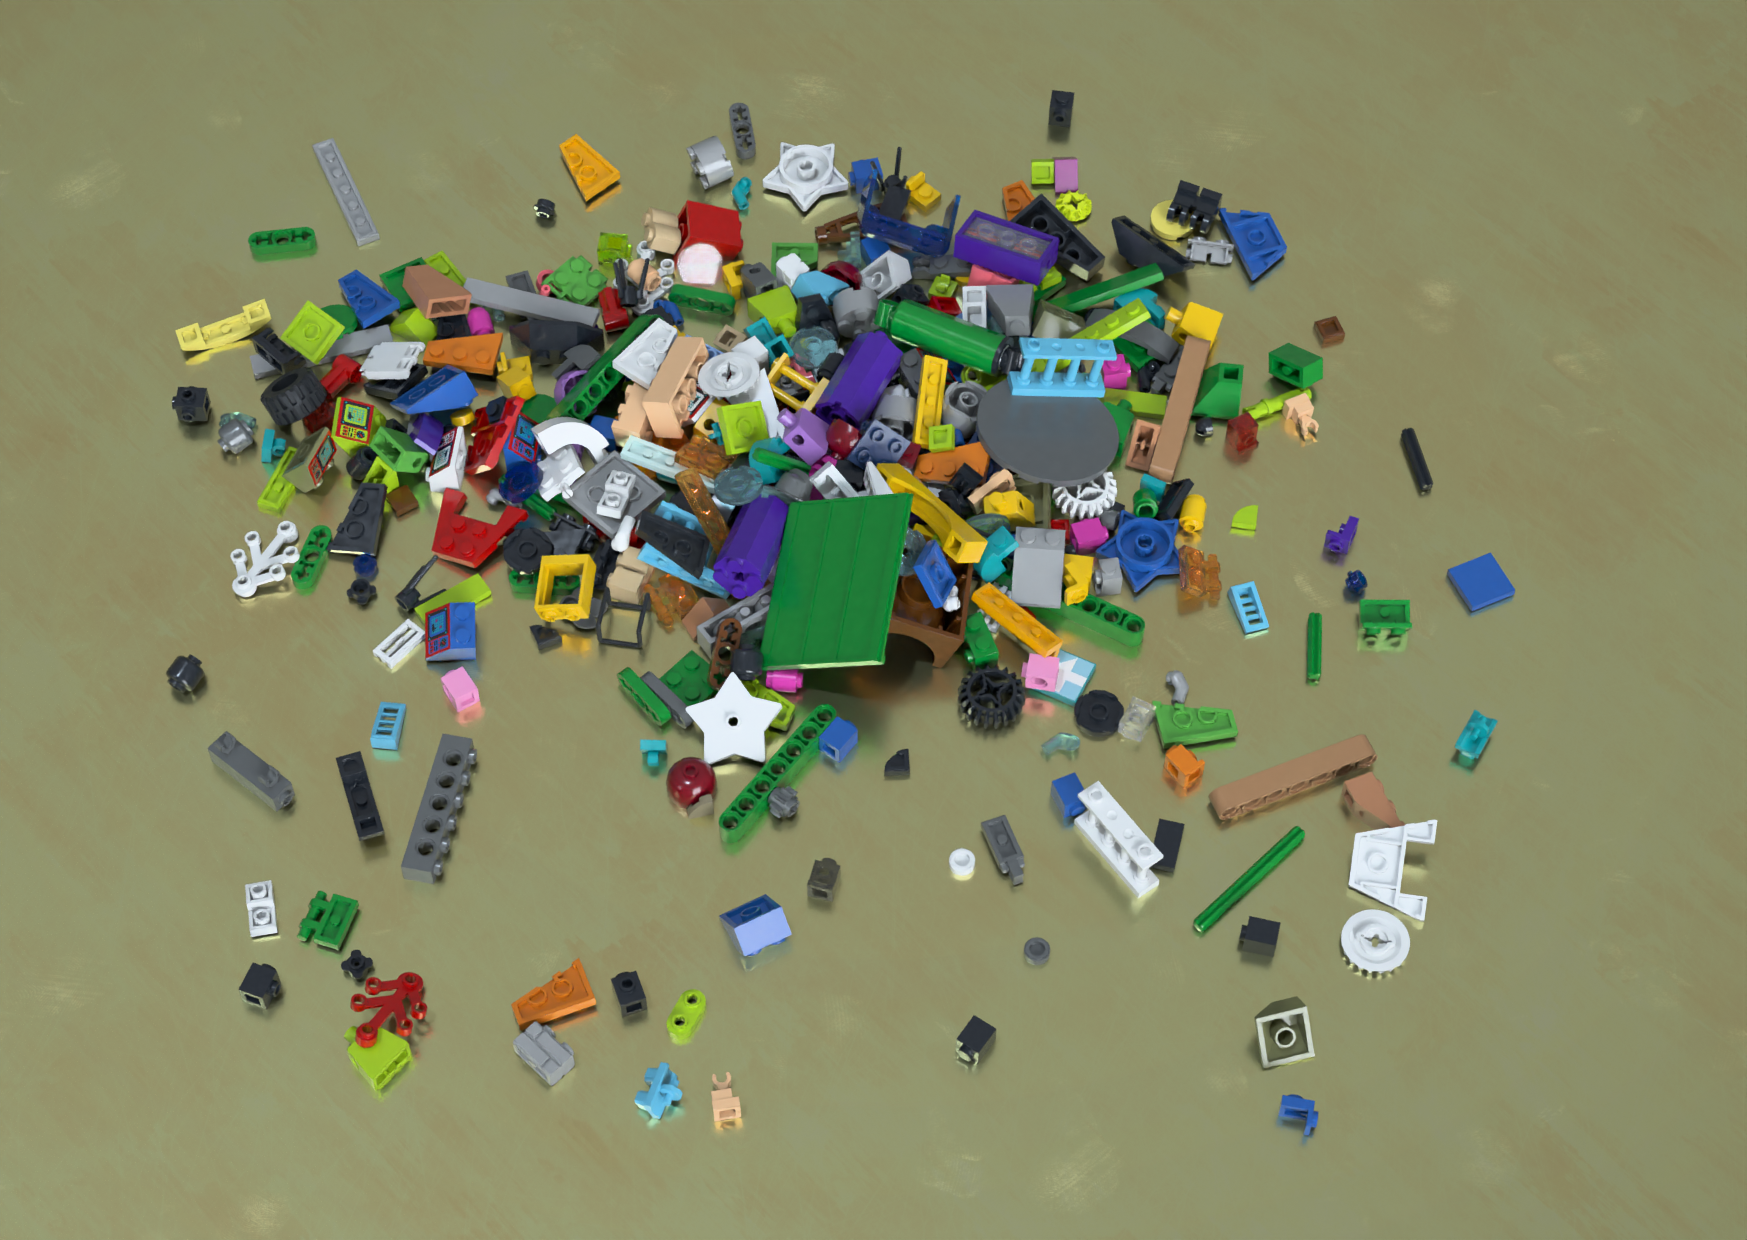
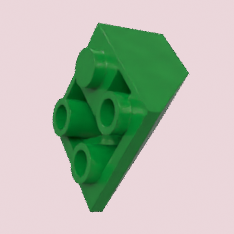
(1219, 391)

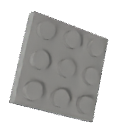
(591, 487)

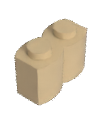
(661, 230)

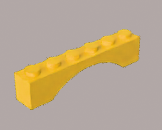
(956, 535)

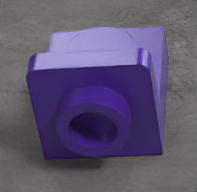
(1343, 539)

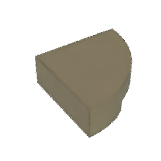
(702, 808)

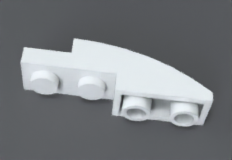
(975, 308)

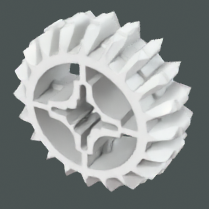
(1087, 500)

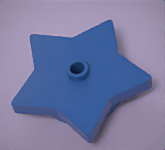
(1143, 548)

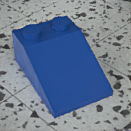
(441, 391)

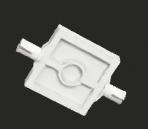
(559, 472)

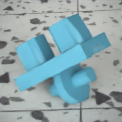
(662, 1090)

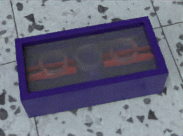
(1006, 247)

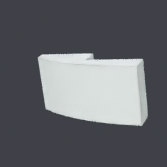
(616, 494)
(261, 908)

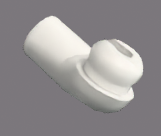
(622, 538)
(952, 602)

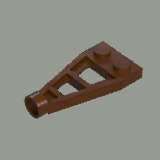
(835, 229)

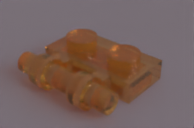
(704, 462)
(1193, 571)
(678, 592)

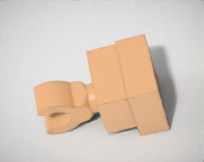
(1301, 411)
(723, 1103)

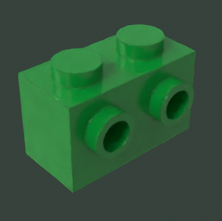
(1295, 365)
(978, 643)

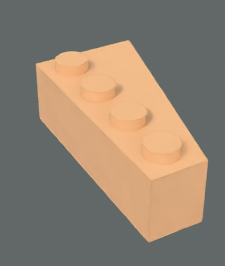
(675, 386)
(632, 417)

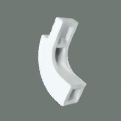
(566, 430)

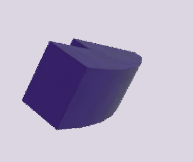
(427, 432)

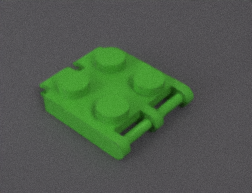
(576, 281)

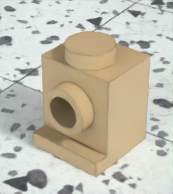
(728, 339)

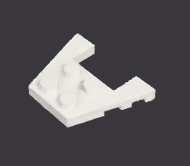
(1380, 862)

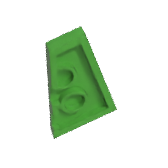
(1193, 725)

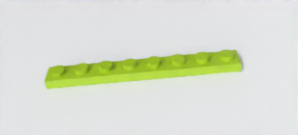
(1105, 329)

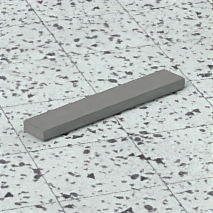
(345, 192)
(529, 303)
(350, 345)

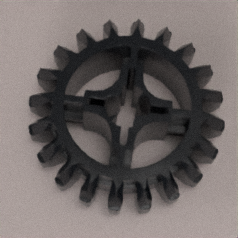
(995, 688)

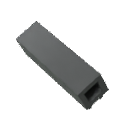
(251, 771)

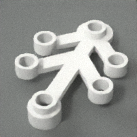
(649, 299)
(247, 583)

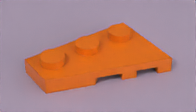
(558, 997)

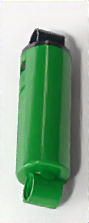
(949, 337)

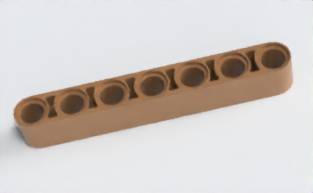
(1179, 409)
(1292, 777)

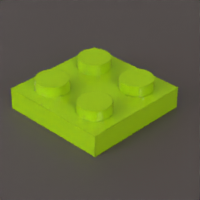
(312, 332)
(742, 426)

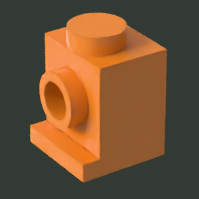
(1183, 765)

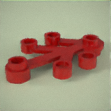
(406, 985)

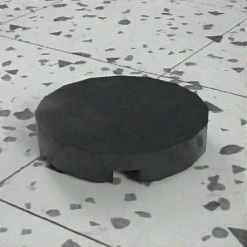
(525, 550)
(1098, 713)

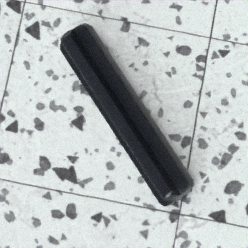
(1417, 459)

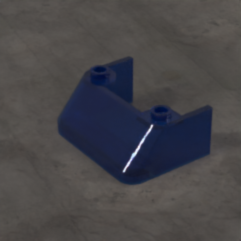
(930, 241)

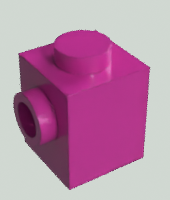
(1115, 373)
(1088, 536)

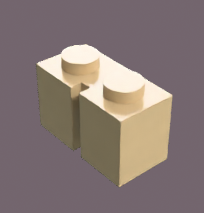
(629, 577)

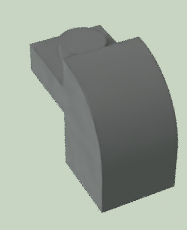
(578, 358)

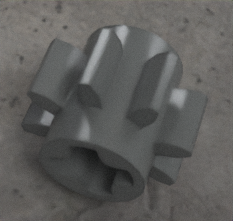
(783, 801)

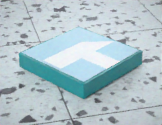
(1072, 678)

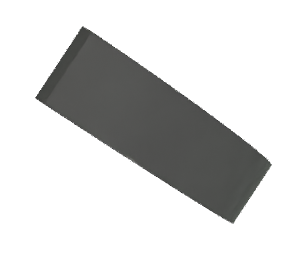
(1145, 334)

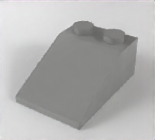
(1038, 567)

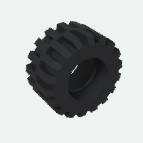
(293, 396)

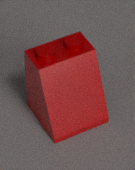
(712, 226)

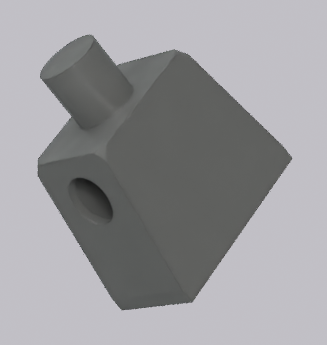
(757, 279)

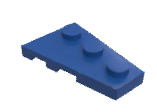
(367, 298)

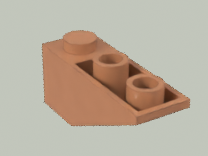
(1369, 803)

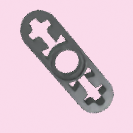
(740, 138)
(671, 701)

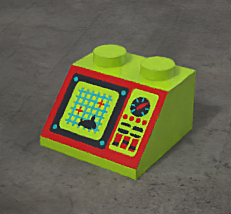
(355, 424)

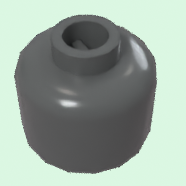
(235, 435)

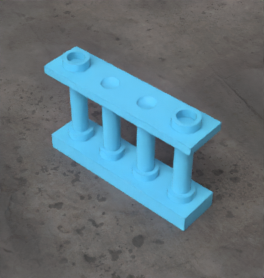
(1061, 384)
(655, 558)

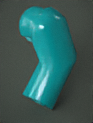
(740, 191)

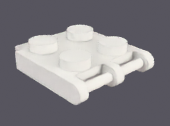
(391, 360)

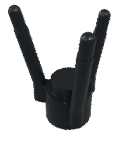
(892, 179)
(628, 294)
(409, 595)

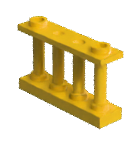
(781, 366)

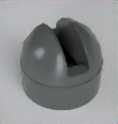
(1110, 519)

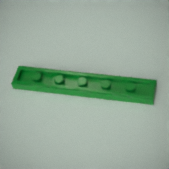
(1108, 289)

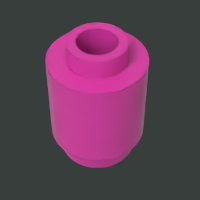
(480, 322)
(784, 680)

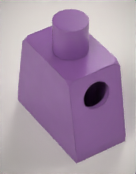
(804, 434)

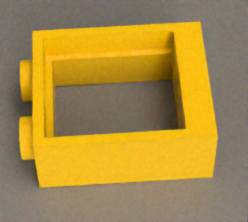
(563, 566)

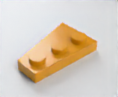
(587, 167)

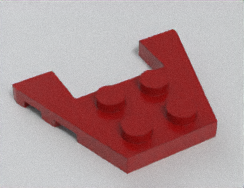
(490, 438)
(468, 539)

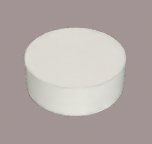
(962, 862)

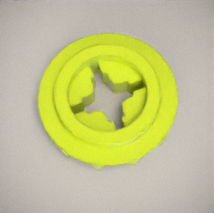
(1084, 205)

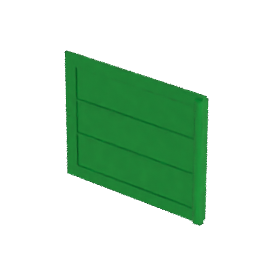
(836, 582)

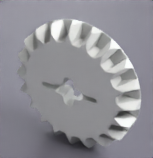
(714, 375)
(1380, 924)

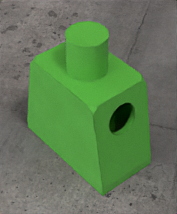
(403, 455)

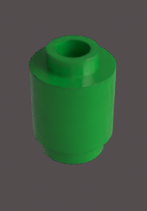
(1145, 503)

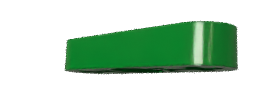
(274, 235)
(714, 301)
(313, 567)
(527, 587)
(643, 696)

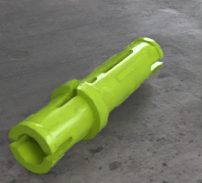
(1267, 407)

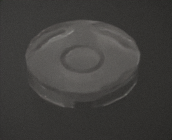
(700, 265)

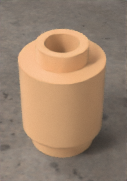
(635, 271)

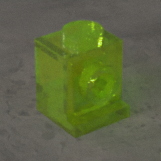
(613, 247)

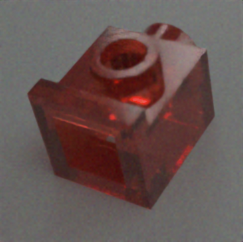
(320, 418)
(1242, 433)

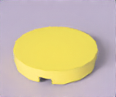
(1167, 229)

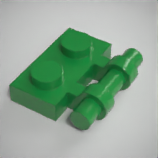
(334, 923)

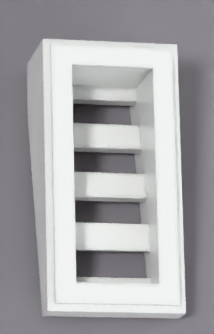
(874, 481)

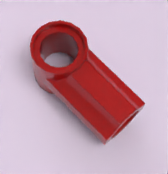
(613, 314)
(343, 371)

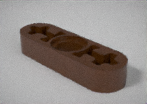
(722, 635)

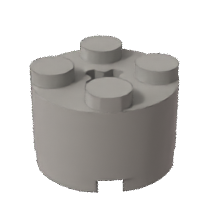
(710, 162)
(855, 311)
(961, 406)
(896, 413)

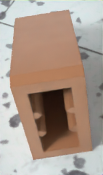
(435, 293)

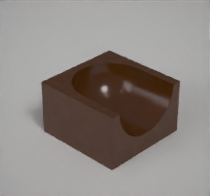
(916, 616)

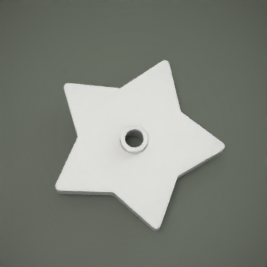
(806, 173)
(745, 738)

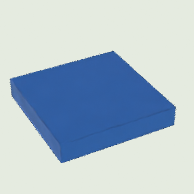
(934, 573)
(1481, 582)

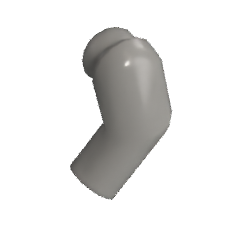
(494, 496)
(1181, 686)

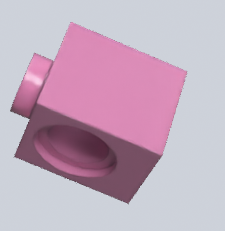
(1041, 672)
(460, 689)

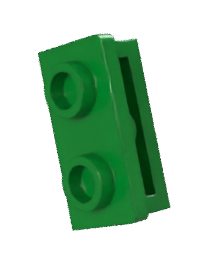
(1384, 615)

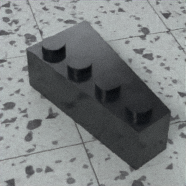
(1074, 249)

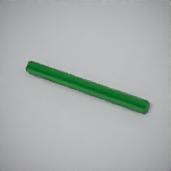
(1249, 878)

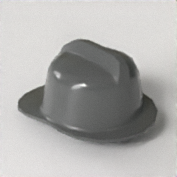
(795, 484)

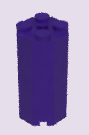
(859, 380)
(751, 546)

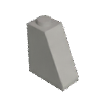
(1012, 307)

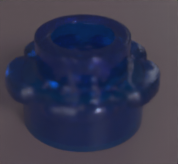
(365, 570)
(1356, 581)

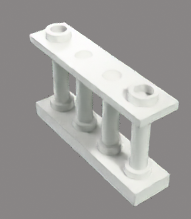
(1118, 839)

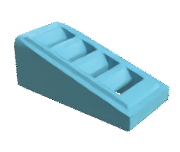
(1234, 595)
(388, 741)

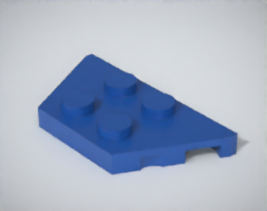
(1254, 239)

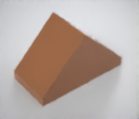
(1143, 444)
(701, 612)

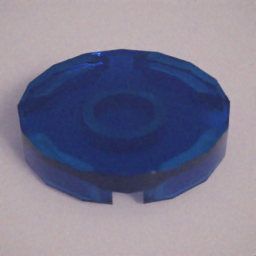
(521, 482)

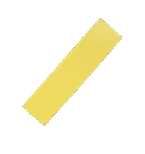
(225, 331)

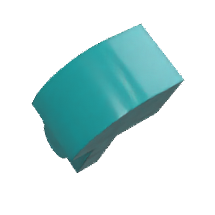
(1149, 300)
(764, 333)
(768, 473)
(998, 547)

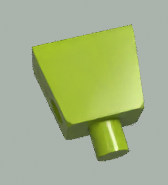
(777, 307)
(380, 1060)

